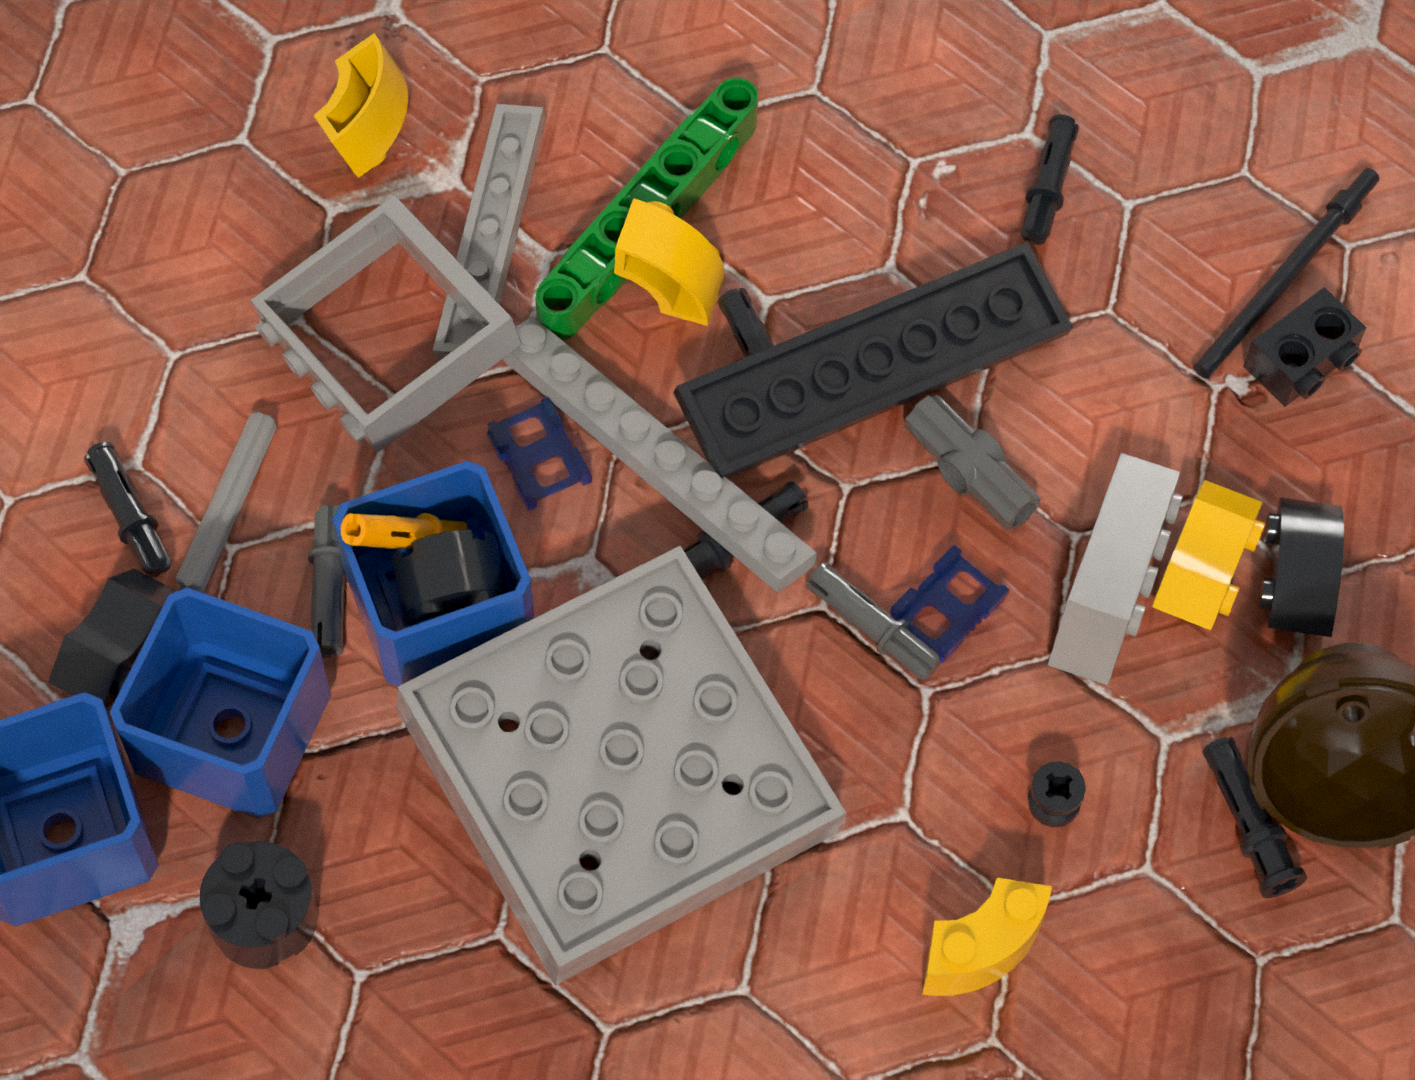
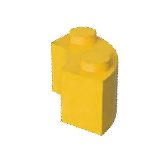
(366, 105)
(669, 261)
(1207, 555)
(987, 943)

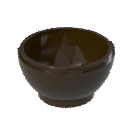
(1339, 748)

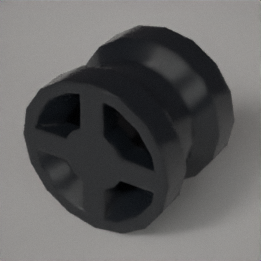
(1050, 805)

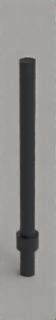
(1340, 211)

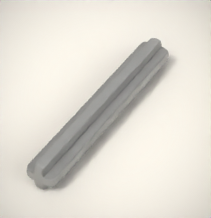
(226, 502)

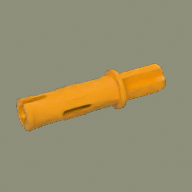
(393, 530)

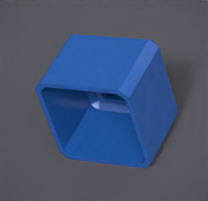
(454, 494)
(216, 664)
(70, 768)

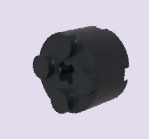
(447, 574)
(242, 879)

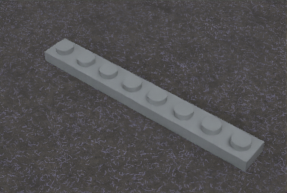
(660, 457)

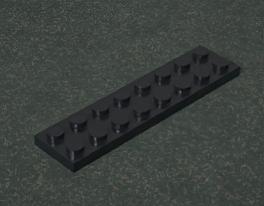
(872, 361)

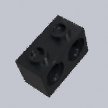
(1298, 341)

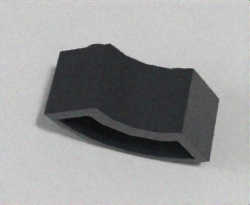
(1304, 566)
(107, 642)

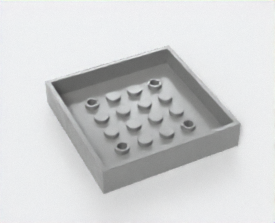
(618, 763)

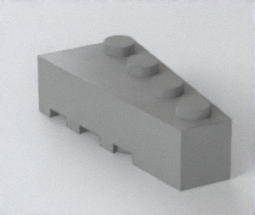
(1116, 568)

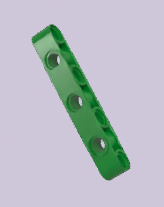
(699, 150)

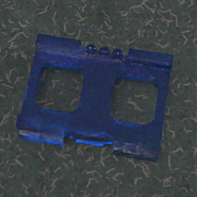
(522, 459)
(935, 594)

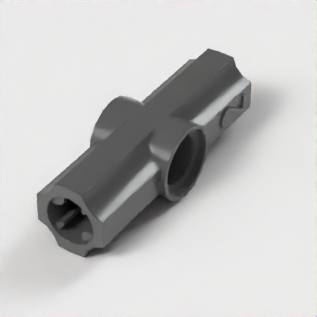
(972, 462)

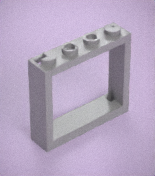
(339, 262)

